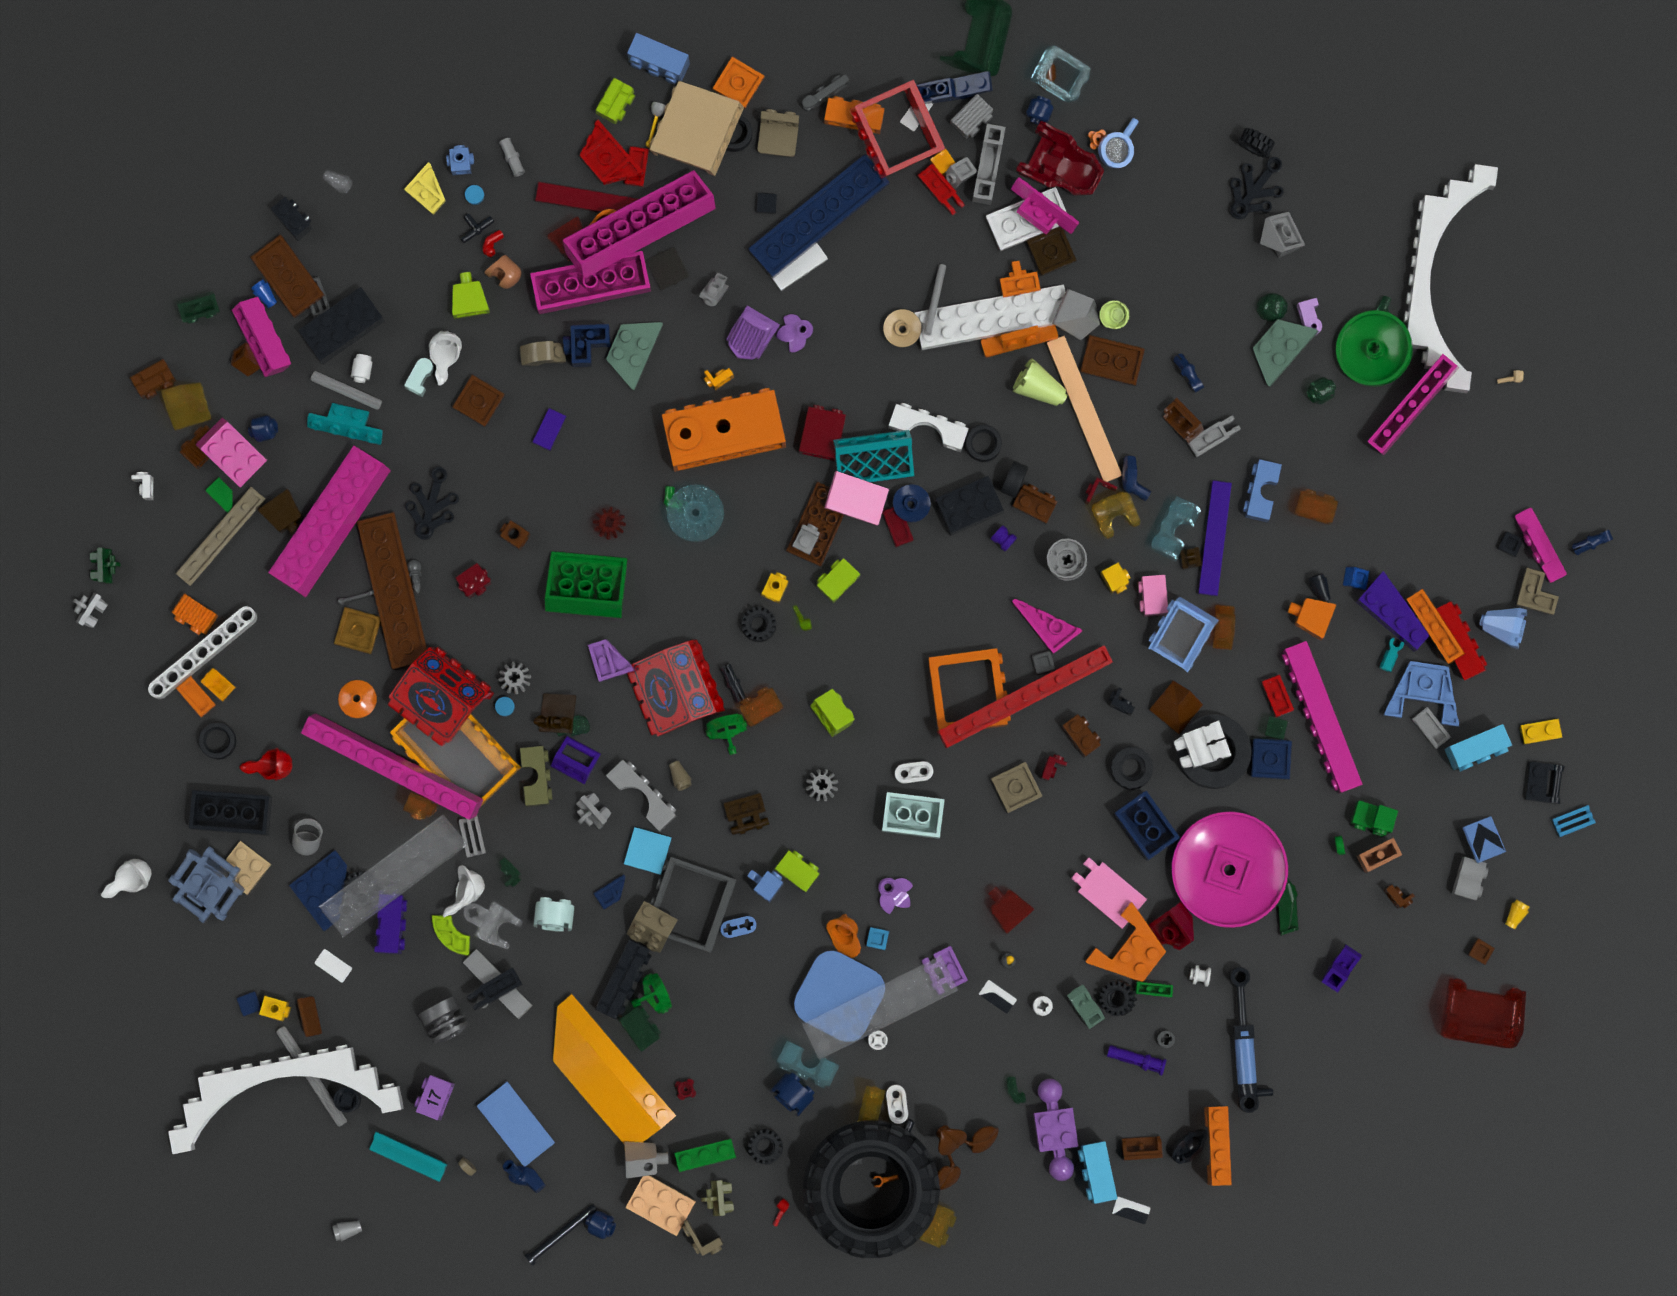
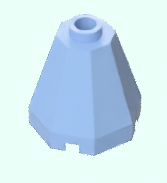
(1505, 625)

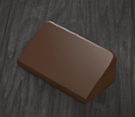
(309, 1016)

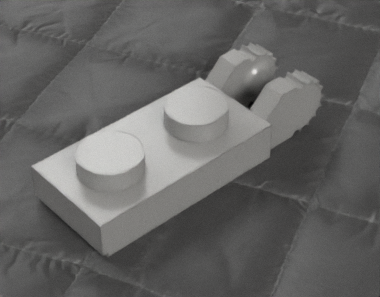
(1212, 437)

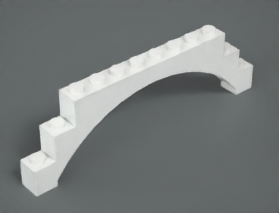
(1434, 218)
(222, 1087)

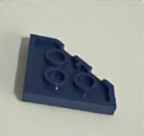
(320, 885)

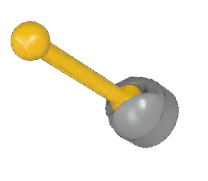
(657, 110)

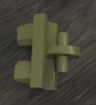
(715, 1198)

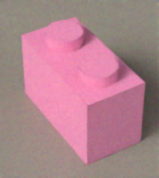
(1154, 595)

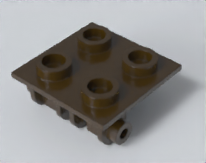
(556, 713)

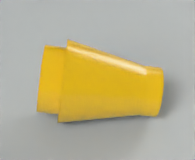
(1517, 913)

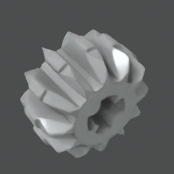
(509, 674)
(828, 782)

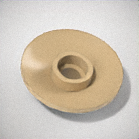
(898, 319)

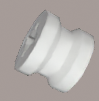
(1039, 1006)
(877, 1040)

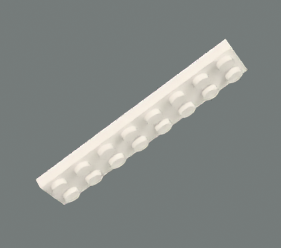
(991, 317)

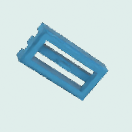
(1588, 815)

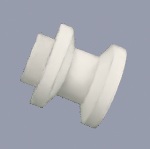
(1200, 975)

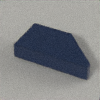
(611, 893)

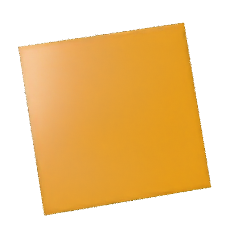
(942, 161)

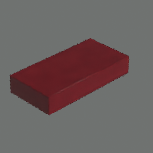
(898, 528)

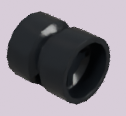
(347, 1099)

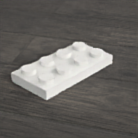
(1011, 228)

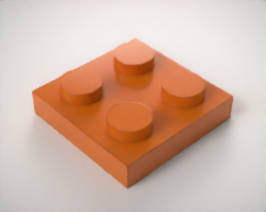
(738, 82)

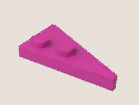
(1051, 630)

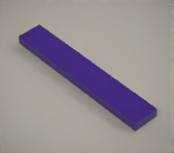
(1215, 538)

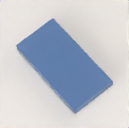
(516, 1124)

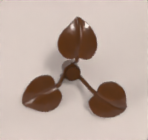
(951, 1140)

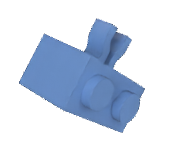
(767, 885)

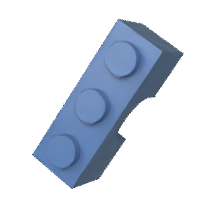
(1258, 507)

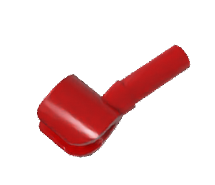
(783, 1205)

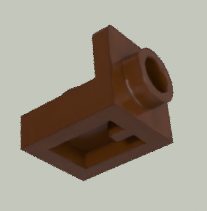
(1395, 894)

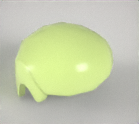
(1114, 314)

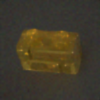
(937, 1230)

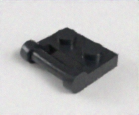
(1538, 780)

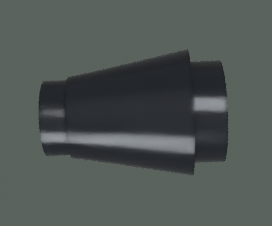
(1320, 587)

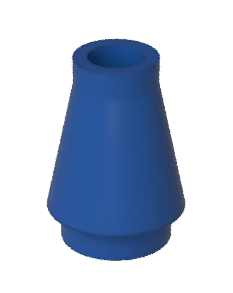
(264, 293)

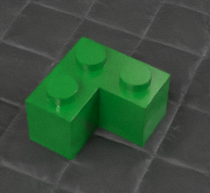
(1375, 818)

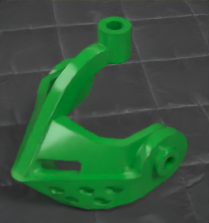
(725, 722)
(659, 990)

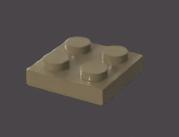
(1016, 787)

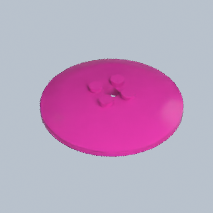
(1233, 841)

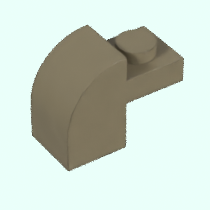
(541, 353)

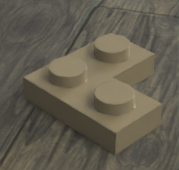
(1531, 595)

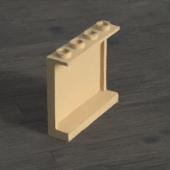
(696, 127)

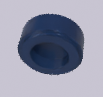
(567, 345)

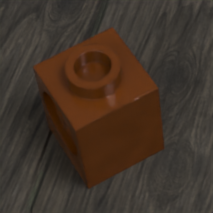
(520, 541)

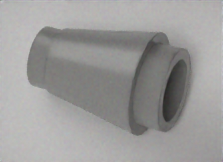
(346, 1230)

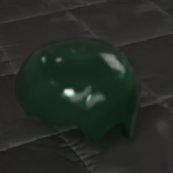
(1272, 307)

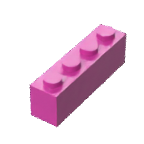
(261, 336)

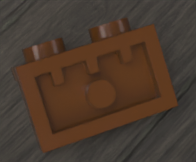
(1035, 503)

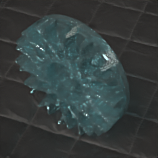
(695, 527)

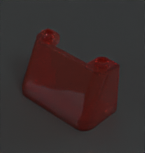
(1483, 1015)

